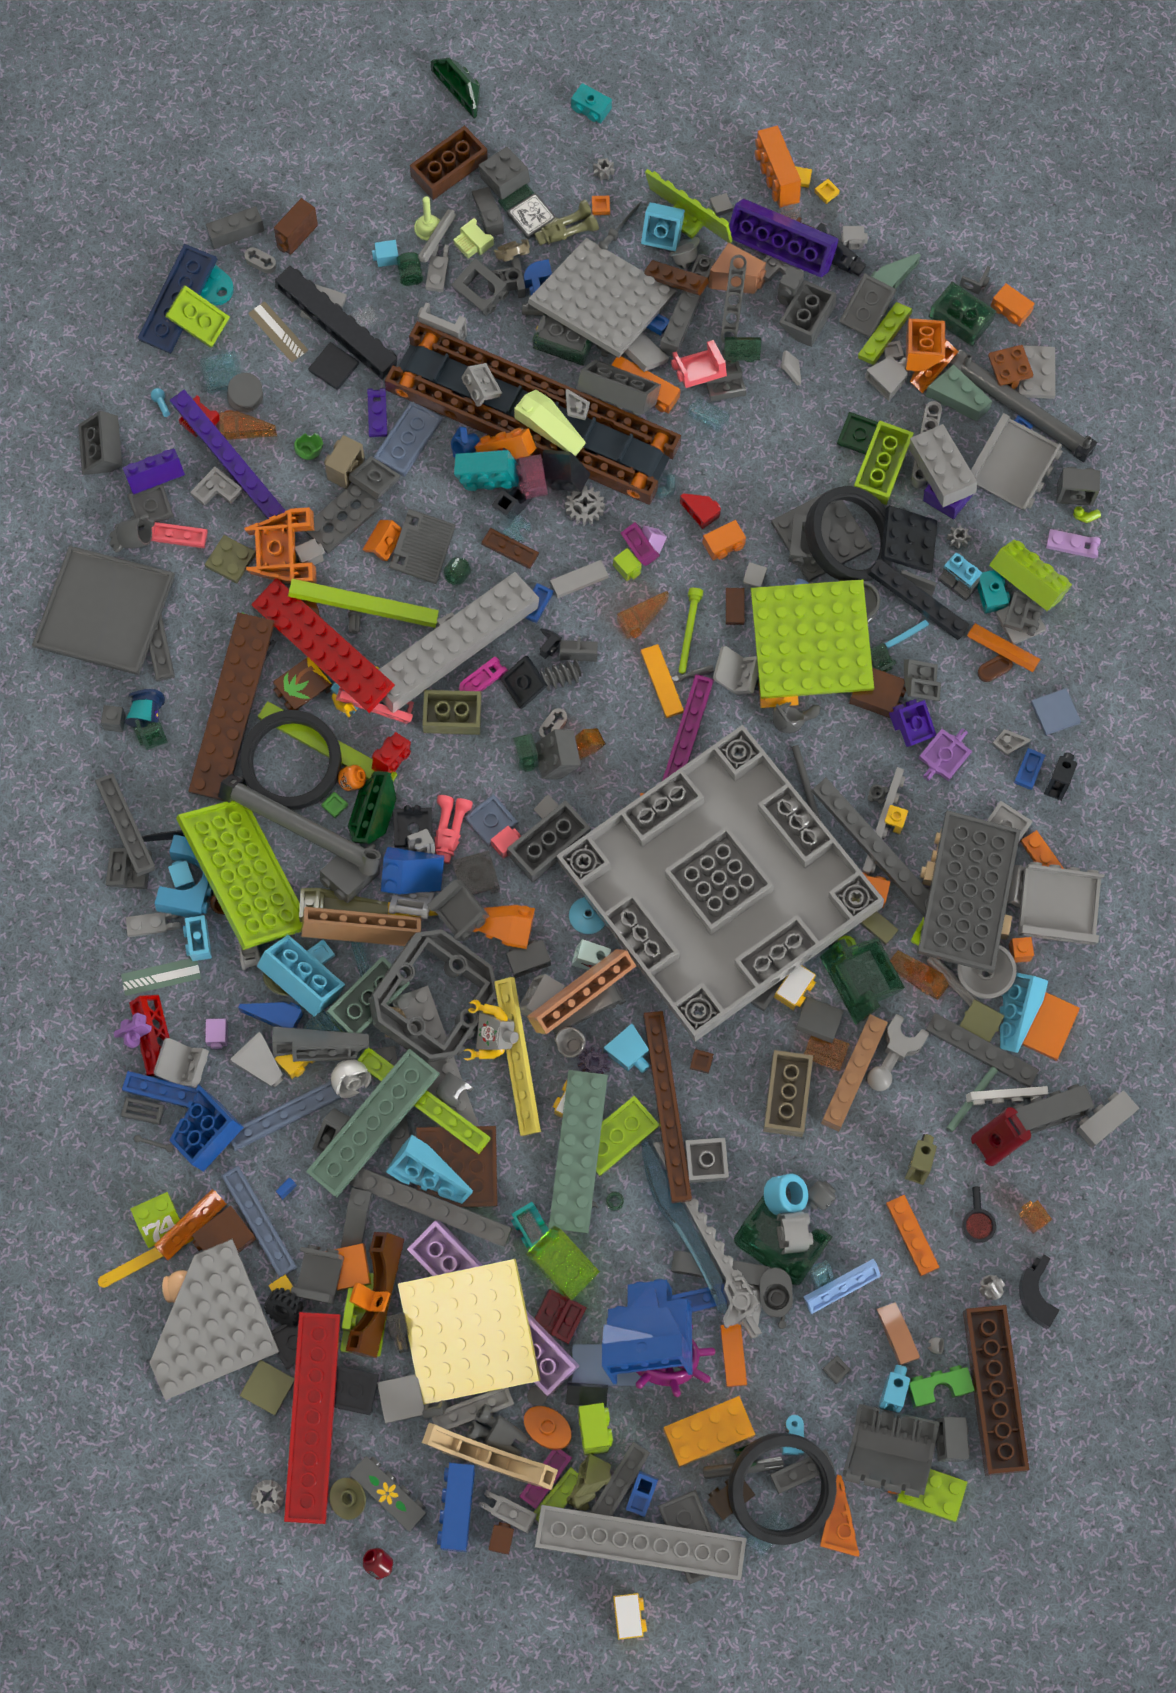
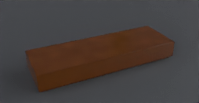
(510, 548)

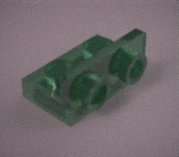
(742, 349)
(151, 735)

